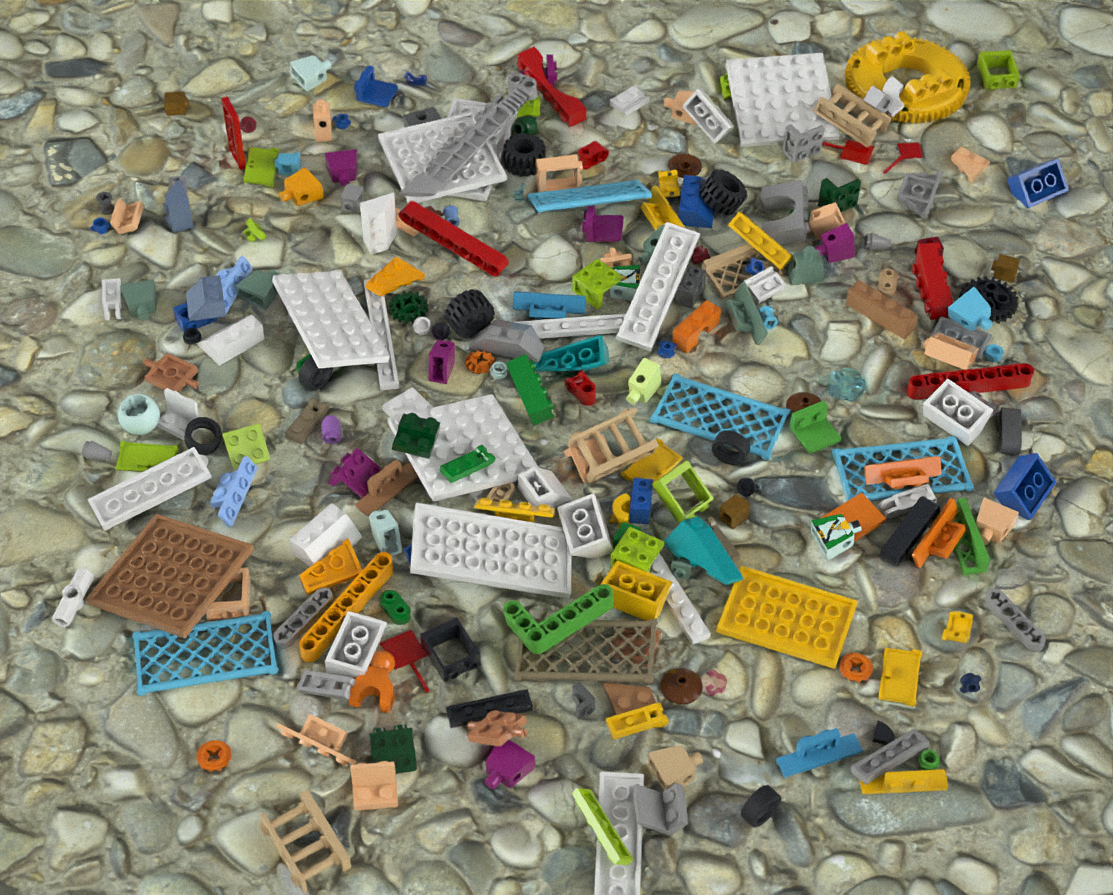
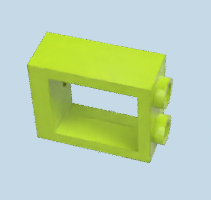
(1004, 59)
(694, 483)

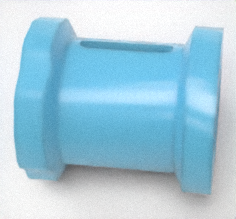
(768, 317)

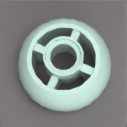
(138, 414)

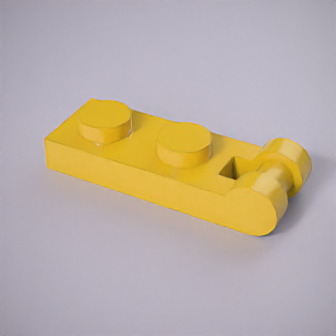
(636, 721)

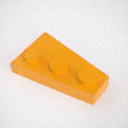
(392, 276)
(335, 568)

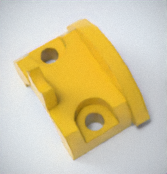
(669, 184)
(621, 509)
(958, 627)

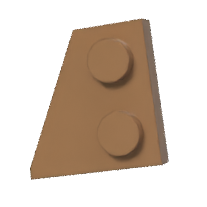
(627, 697)

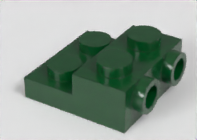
(416, 435)

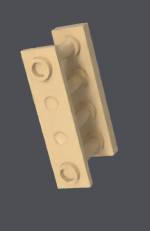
(846, 122)
(613, 463)
(316, 823)

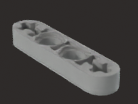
(300, 616)
(1018, 618)

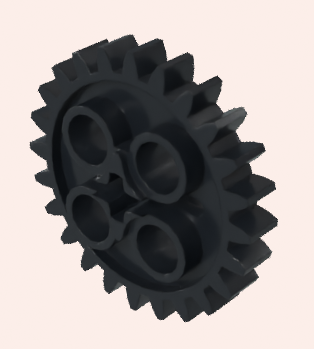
(998, 296)

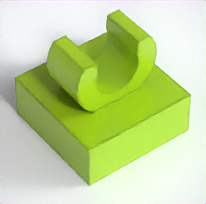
(254, 231)

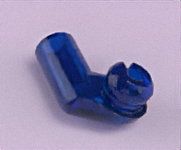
(415, 81)

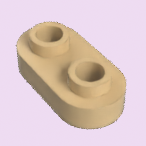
(888, 282)
(502, 492)

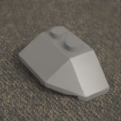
(508, 340)

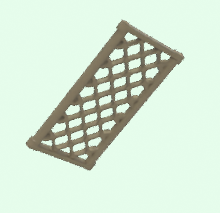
(594, 674)

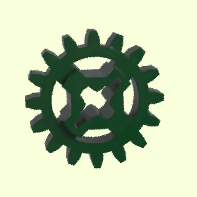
(409, 306)

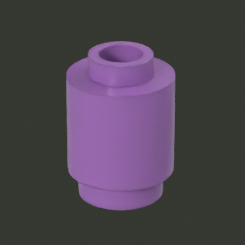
(331, 429)

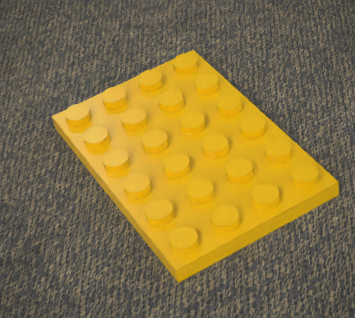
(787, 617)

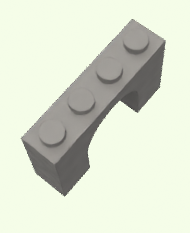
(787, 195)

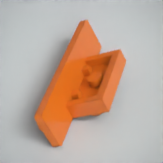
(904, 472)
(941, 536)

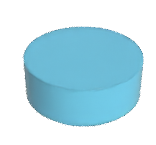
(993, 353)

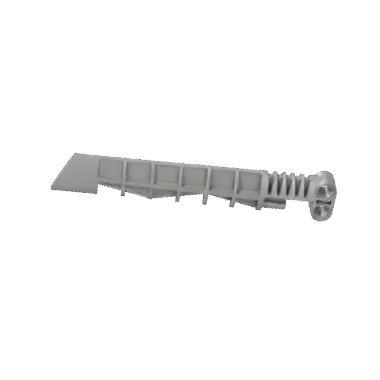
(463, 149)

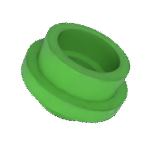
(931, 756)

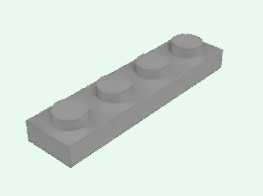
(889, 756)

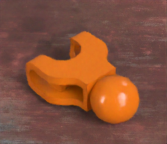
(375, 682)

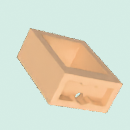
(554, 164)
(950, 350)
(233, 609)

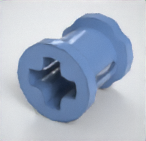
(450, 213)

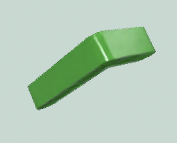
(564, 621)

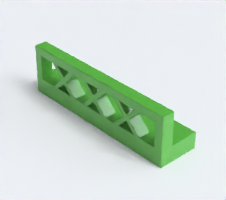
(973, 541)

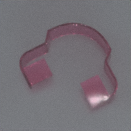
(711, 673)

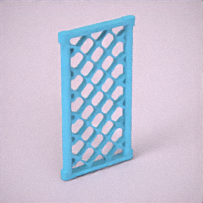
(589, 195)
(720, 395)
(904, 448)
(217, 674)

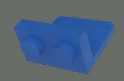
(374, 91)

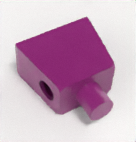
(342, 166)
(837, 244)
(441, 354)
(508, 765)

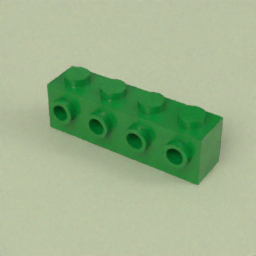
(529, 389)

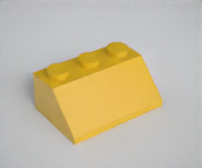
(637, 591)

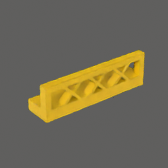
(760, 240)

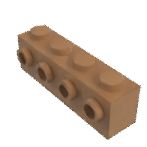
(881, 309)

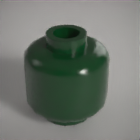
(525, 124)

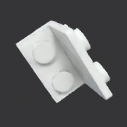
(179, 414)

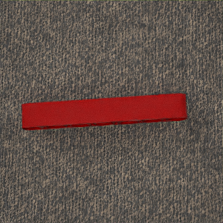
(453, 238)
(978, 380)

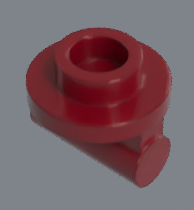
(248, 124)
(699, 255)

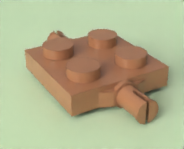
(171, 373)
(497, 728)

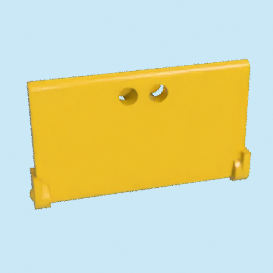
(648, 468)
(903, 673)

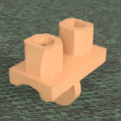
(616, 258)

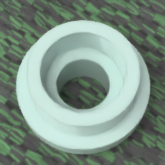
(499, 370)

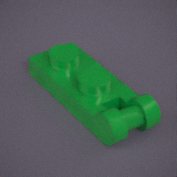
(467, 464)

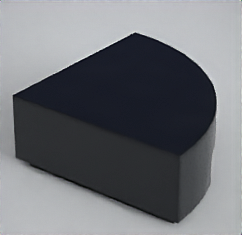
(883, 734)

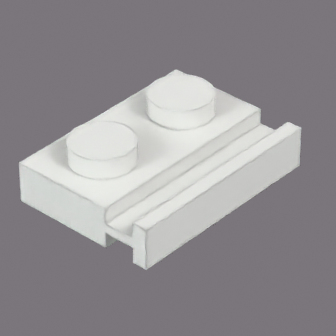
(629, 101)
(765, 285)

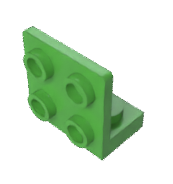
(813, 428)

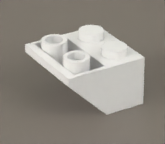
(542, 487)

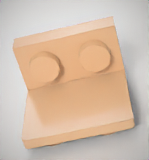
(579, 459)
(374, 785)

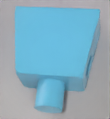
(971, 311)

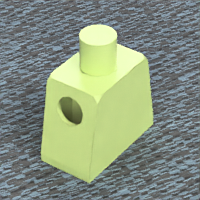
(644, 382)

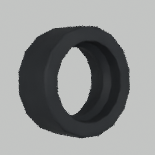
(313, 380)
(207, 423)
(732, 439)
(761, 806)

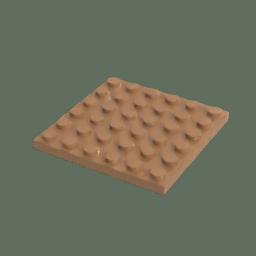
(170, 575)

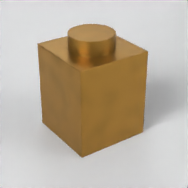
(176, 103)
(1005, 268)
(734, 511)

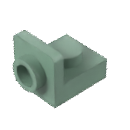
(681, 568)

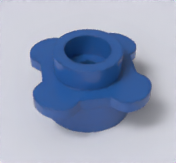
(341, 121)
(100, 225)
(755, 263)
(666, 349)

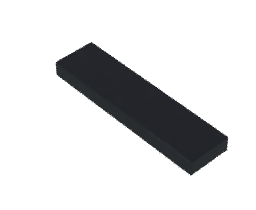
(477, 710)

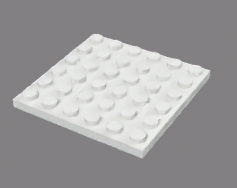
(778, 93)
(415, 146)
(462, 430)

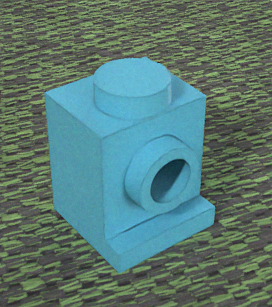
(288, 163)

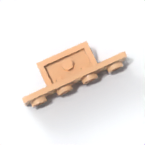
(322, 735)

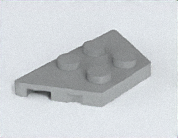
(919, 192)

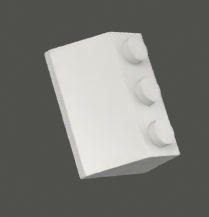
(707, 115)
(378, 223)
(233, 339)
(957, 412)
(585, 528)
(323, 535)
(354, 645)

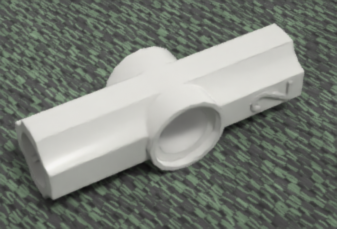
(73, 597)

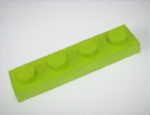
(602, 827)

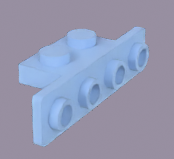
(231, 278)
(232, 491)

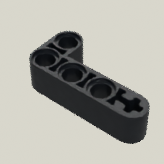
(910, 530)

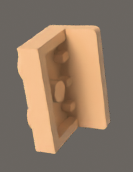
(126, 217)

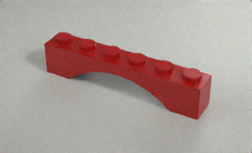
(568, 107)

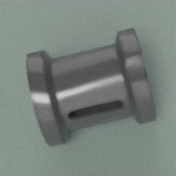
(104, 200)

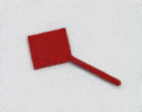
(906, 151)

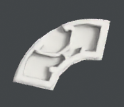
(893, 89)

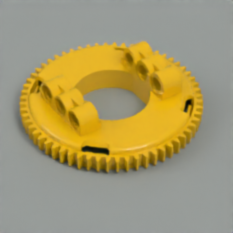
(925, 98)

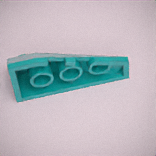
(576, 356)
(701, 546)

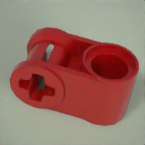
(592, 154)
(582, 388)

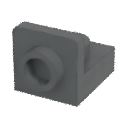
(584, 700)

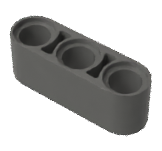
(1010, 431)

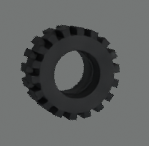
(521, 154)
(723, 192)
(469, 313)

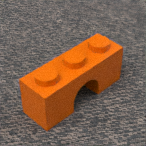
(704, 318)

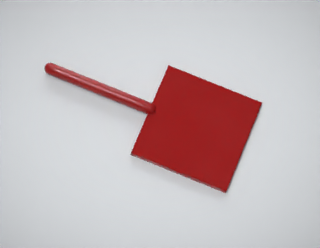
(854, 151)
(406, 650)

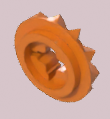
(483, 366)
(856, 660)
(214, 747)

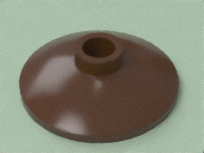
(685, 165)
(801, 400)
(681, 692)

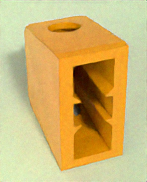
(302, 188)

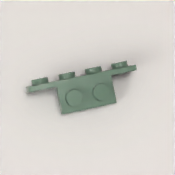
(745, 314)

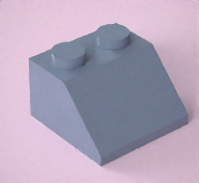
(178, 208)
(206, 299)

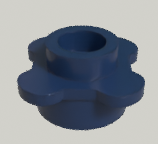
(970, 683)

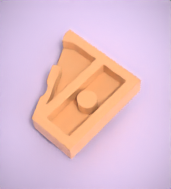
(969, 163)

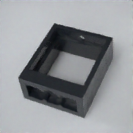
(444, 633)

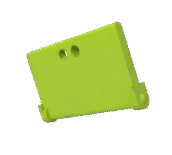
(261, 166)
(141, 455)

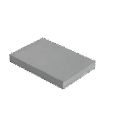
(955, 330)

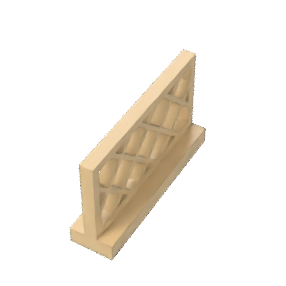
(732, 258)

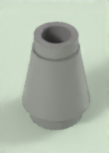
(876, 242)
(95, 451)

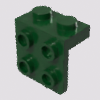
(845, 196)
(394, 747)

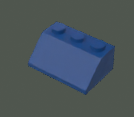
(1038, 183)
(692, 207)
(1025, 486)

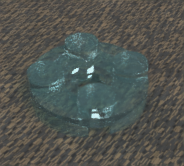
(844, 392)

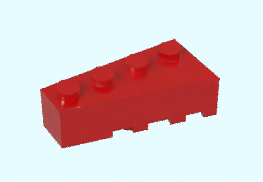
(932, 280)

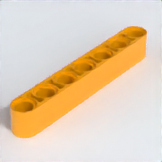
(367, 583)

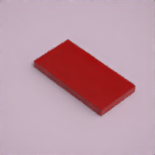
(233, 133)

